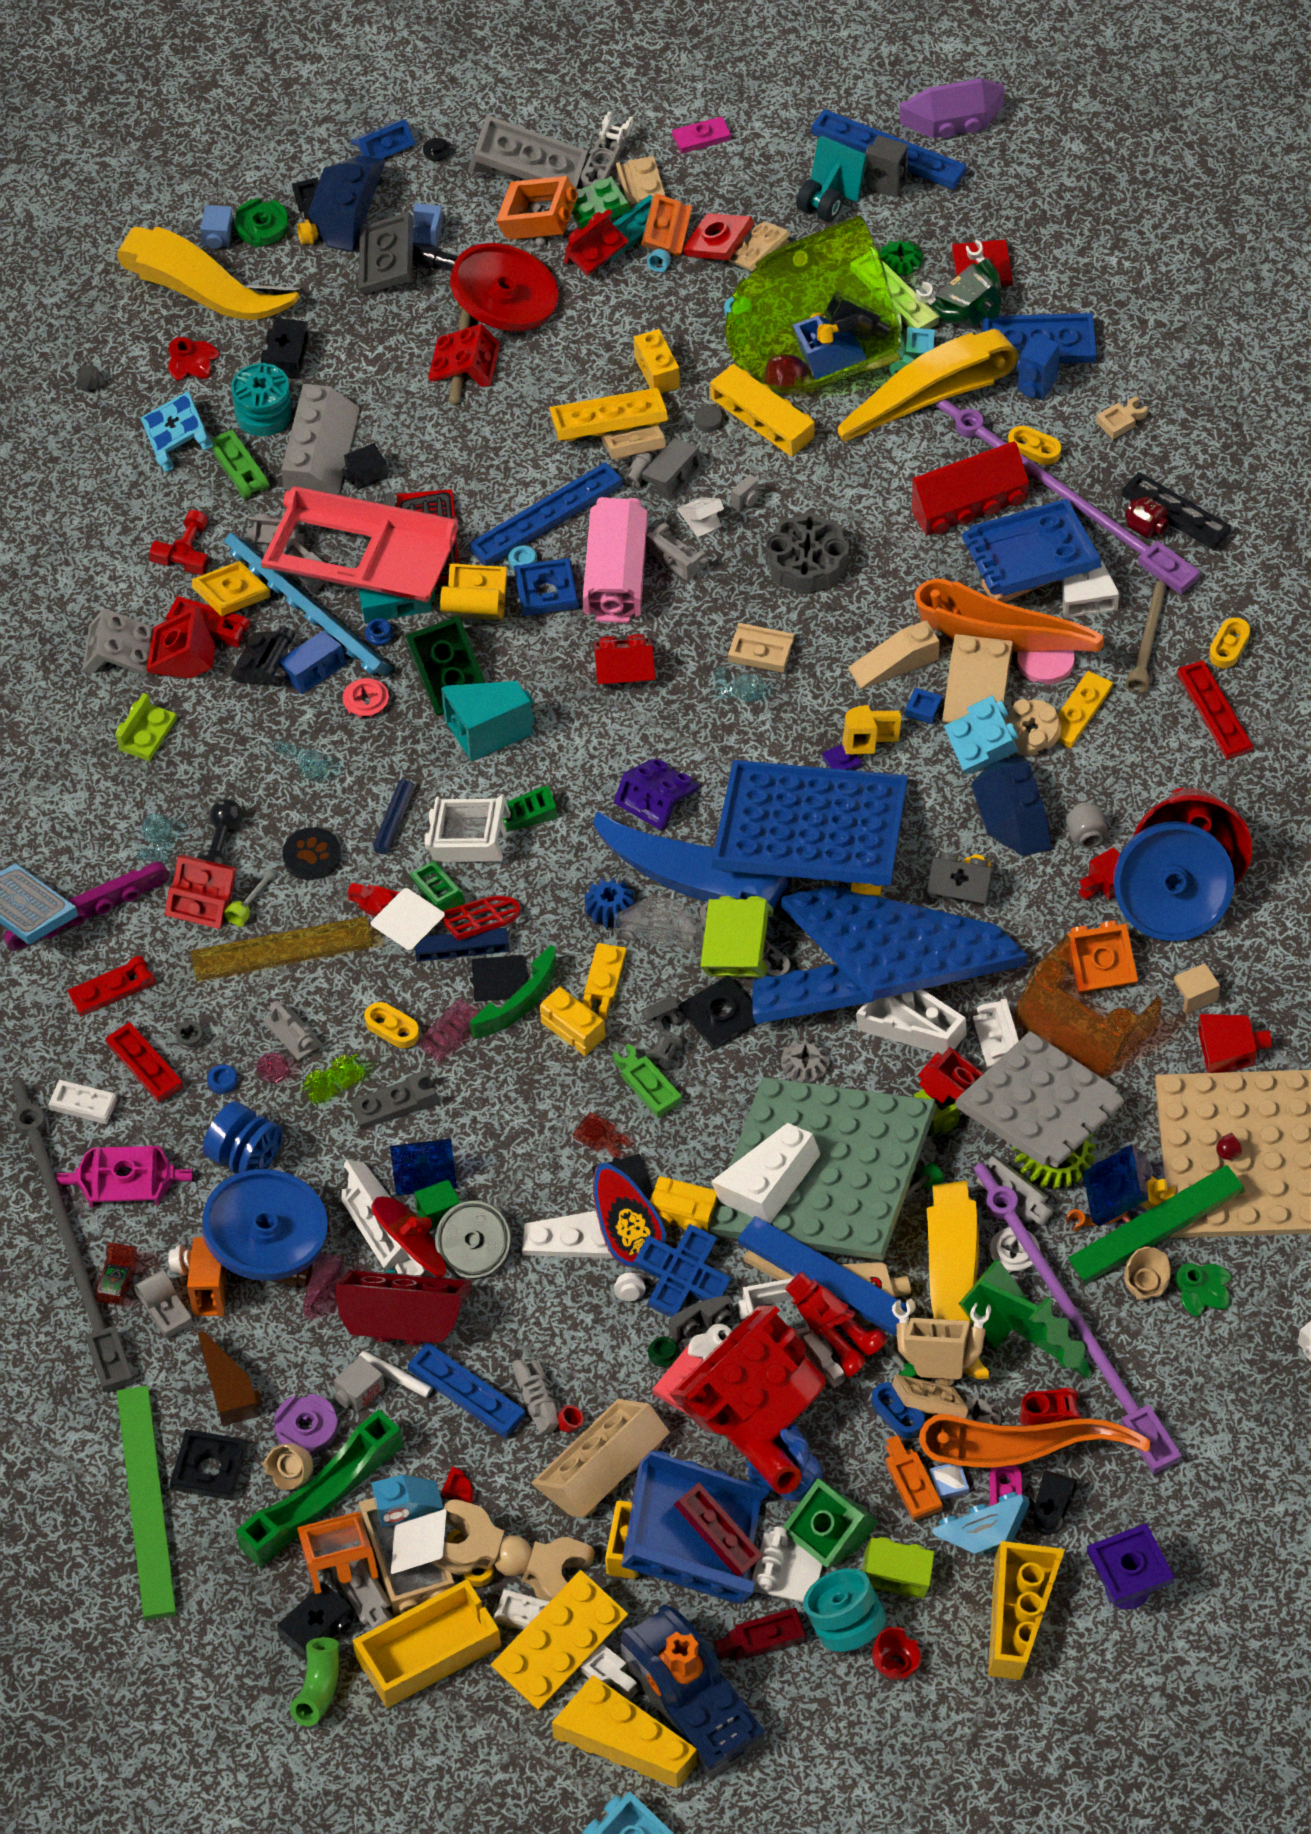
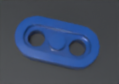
(896, 1412)

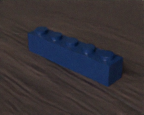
(446, 946)

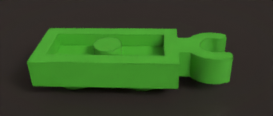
(647, 1082)

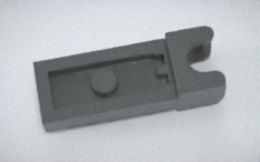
(395, 1100)

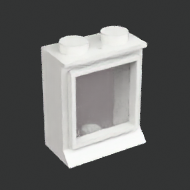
(467, 829)

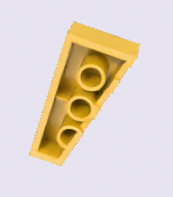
(1019, 1598)
(620, 1731)

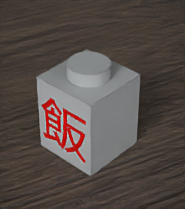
(358, 1384)

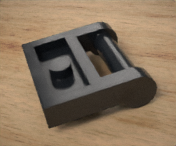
(262, 656)

